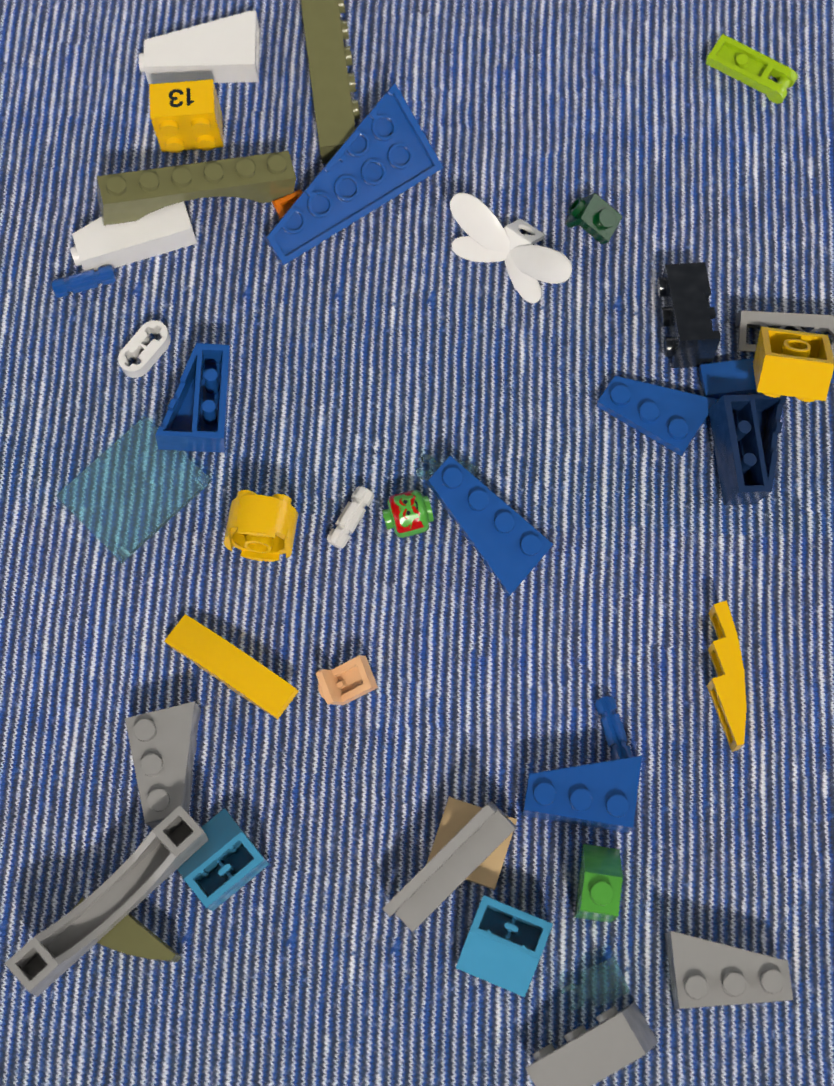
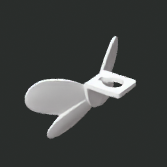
(493, 243)

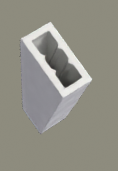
(213, 50)
(132, 241)

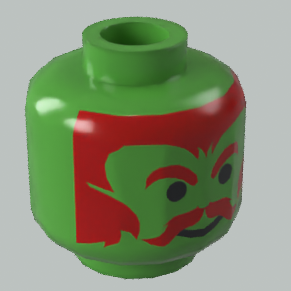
(408, 513)

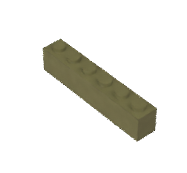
(329, 73)

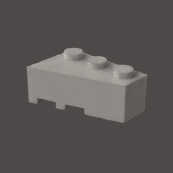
(594, 1052)

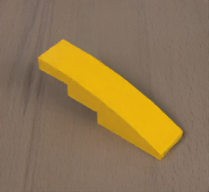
(231, 666)
(729, 688)

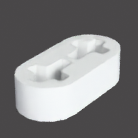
(146, 350)

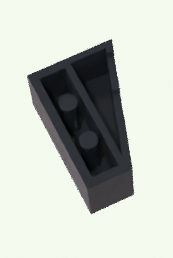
(687, 315)

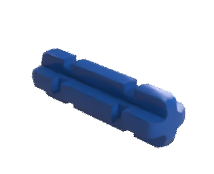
(83, 281)
(613, 728)

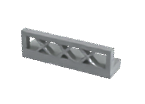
(781, 320)
(450, 866)

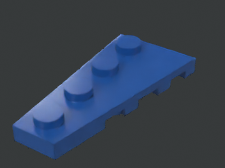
(496, 531)

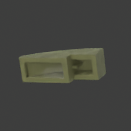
(137, 940)

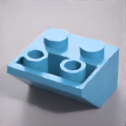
(222, 862)
(504, 946)

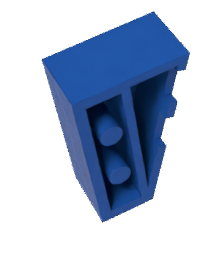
(200, 406)
(587, 795)

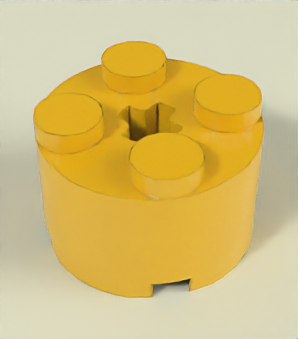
(261, 526)

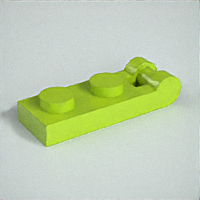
(752, 68)

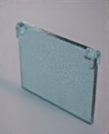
(132, 490)

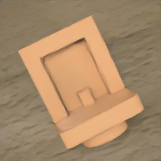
(346, 681)

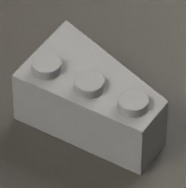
(163, 758)
(723, 975)

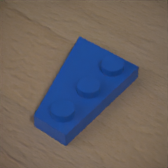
(657, 411)

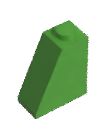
(599, 884)

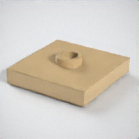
(455, 817)

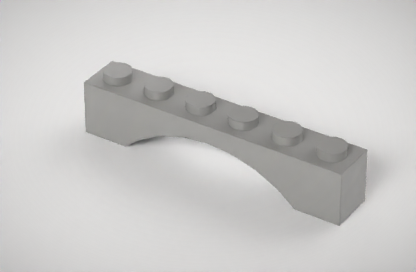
(68, 939)

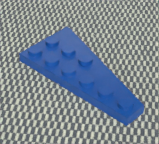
(369, 169)

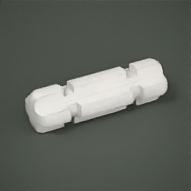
(350, 517)

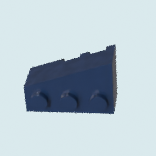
(745, 445)

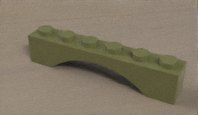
(138, 193)

